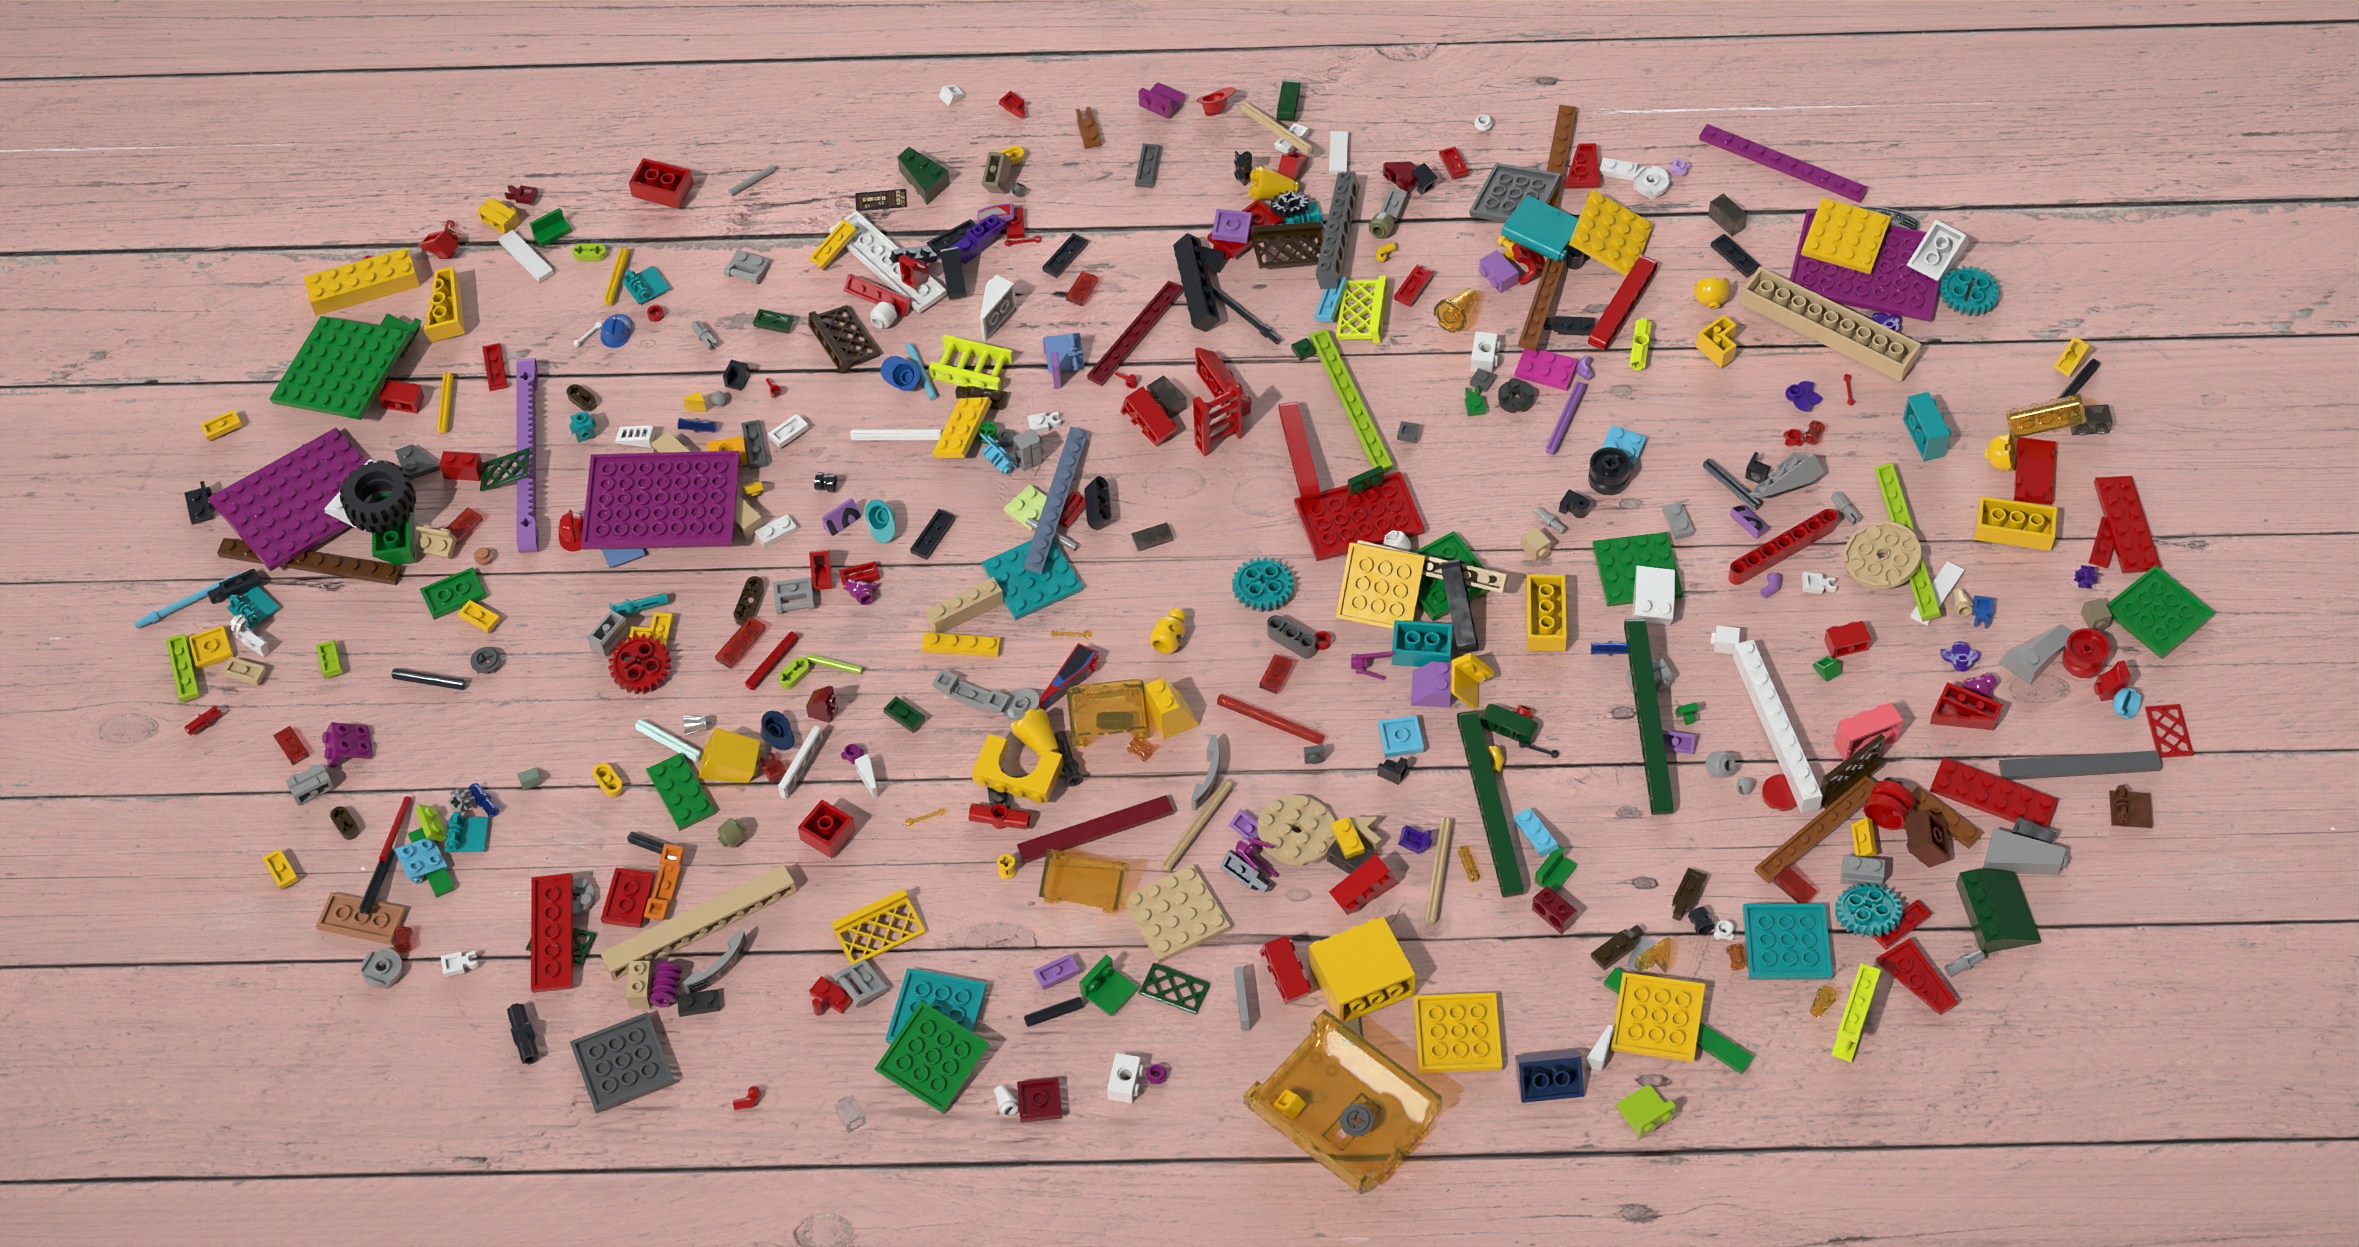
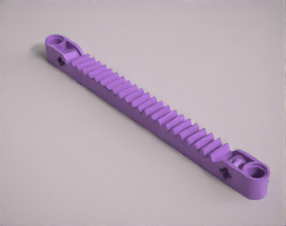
(526, 521)

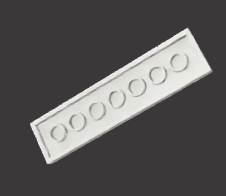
(874, 251)

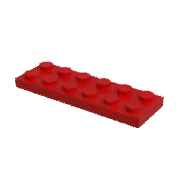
(2126, 523)
(1991, 793)
(551, 932)

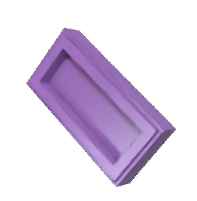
(1056, 370)

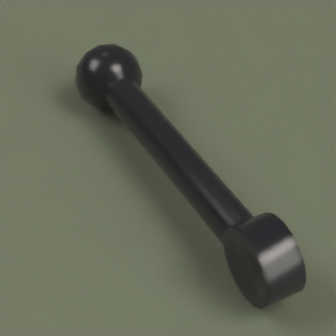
(1554, 753)

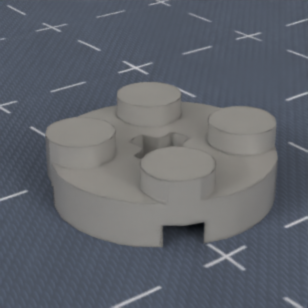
(586, 898)
(384, 978)

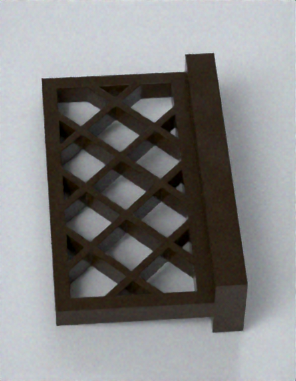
(1286, 232)
(830, 341)
(1852, 770)

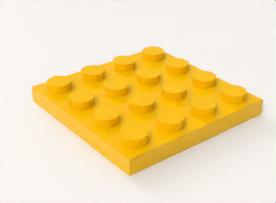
(1610, 233)
(1846, 235)
(1379, 586)
(1658, 1017)
(1457, 1033)

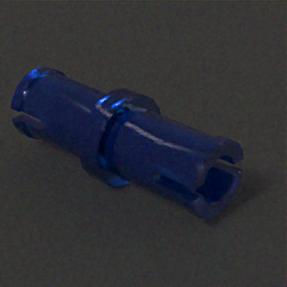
(697, 425)
(1608, 648)
(483, 800)

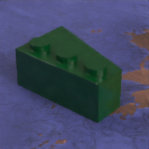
(924, 174)

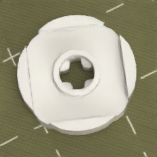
(1649, 189)

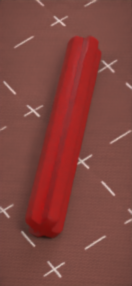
(771, 660)

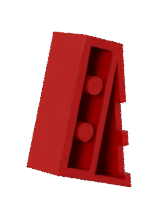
(1148, 416)
(1965, 709)
(1363, 885)
(1286, 969)

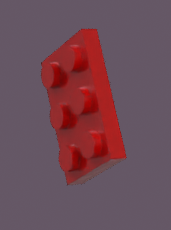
(627, 897)

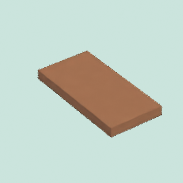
(343, 917)

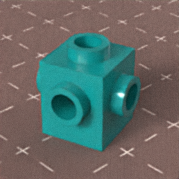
(583, 426)

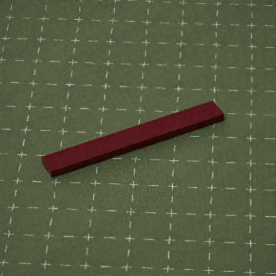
(1135, 333)
(1096, 828)

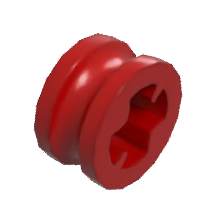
(655, 308)
(1322, 635)

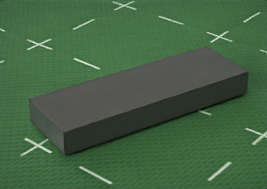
(1147, 165)
(754, 444)

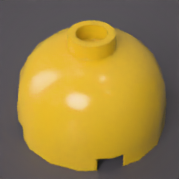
(1712, 291)
(2001, 452)

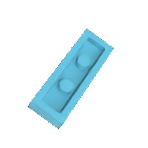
(1330, 302)
(1535, 832)

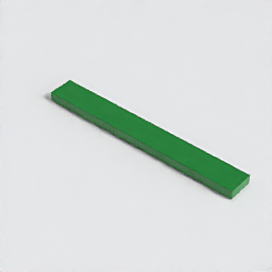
(1707, 1038)

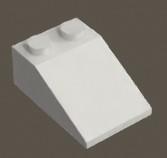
(1938, 251)
(997, 305)
(1654, 595)

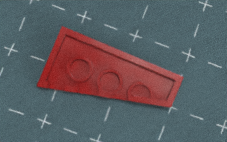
(1914, 972)

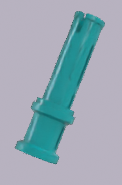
(629, 607)

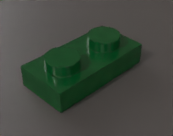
(773, 321)
(1366, 480)
(904, 714)

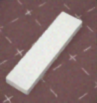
(526, 256)
(1941, 587)
(800, 762)

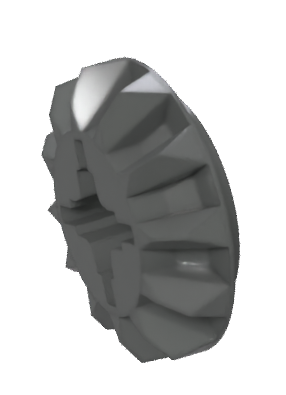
(488, 653)
(1350, 1113)

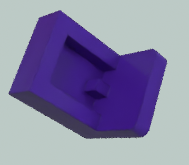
(1414, 839)

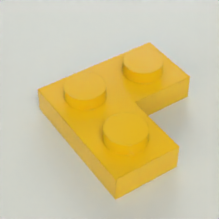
(659, 628)

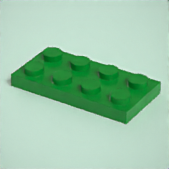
(680, 791)

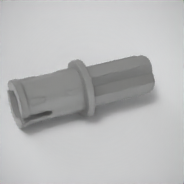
(704, 335)
(1845, 507)
(1964, 963)

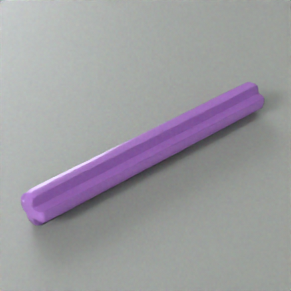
(1565, 418)

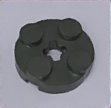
(1516, 387)

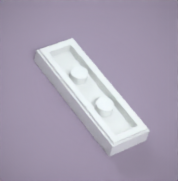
(1338, 152)

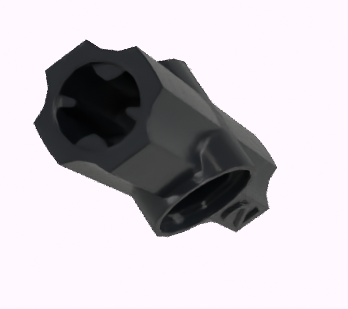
(523, 1033)

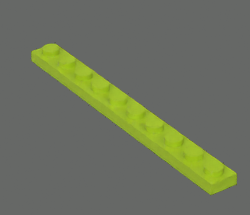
(1350, 400)
(1899, 514)

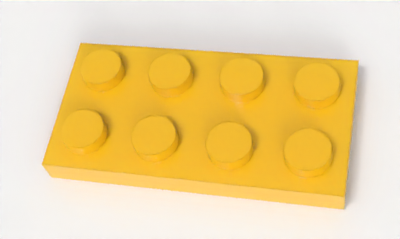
(962, 428)

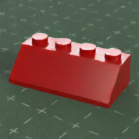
(1216, 377)

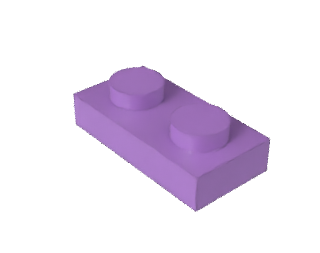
(1056, 971)

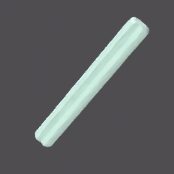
(668, 740)

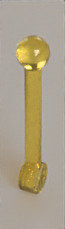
(1087, 634)
(909, 821)

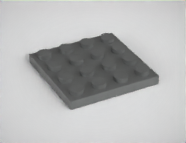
(1509, 187)
(622, 1062)

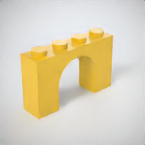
(1035, 786)

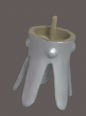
(695, 724)

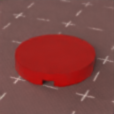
(1778, 794)

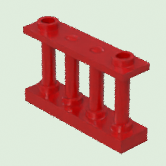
(1203, 418)

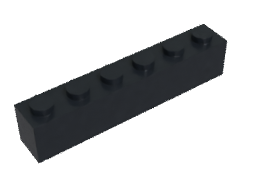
(1196, 282)

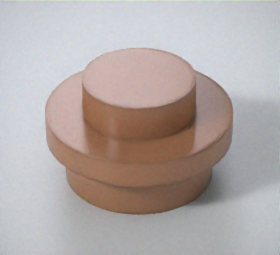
(483, 556)

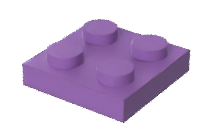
(1231, 225)

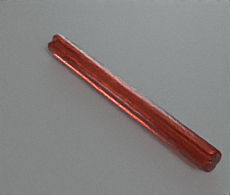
(1270, 719)

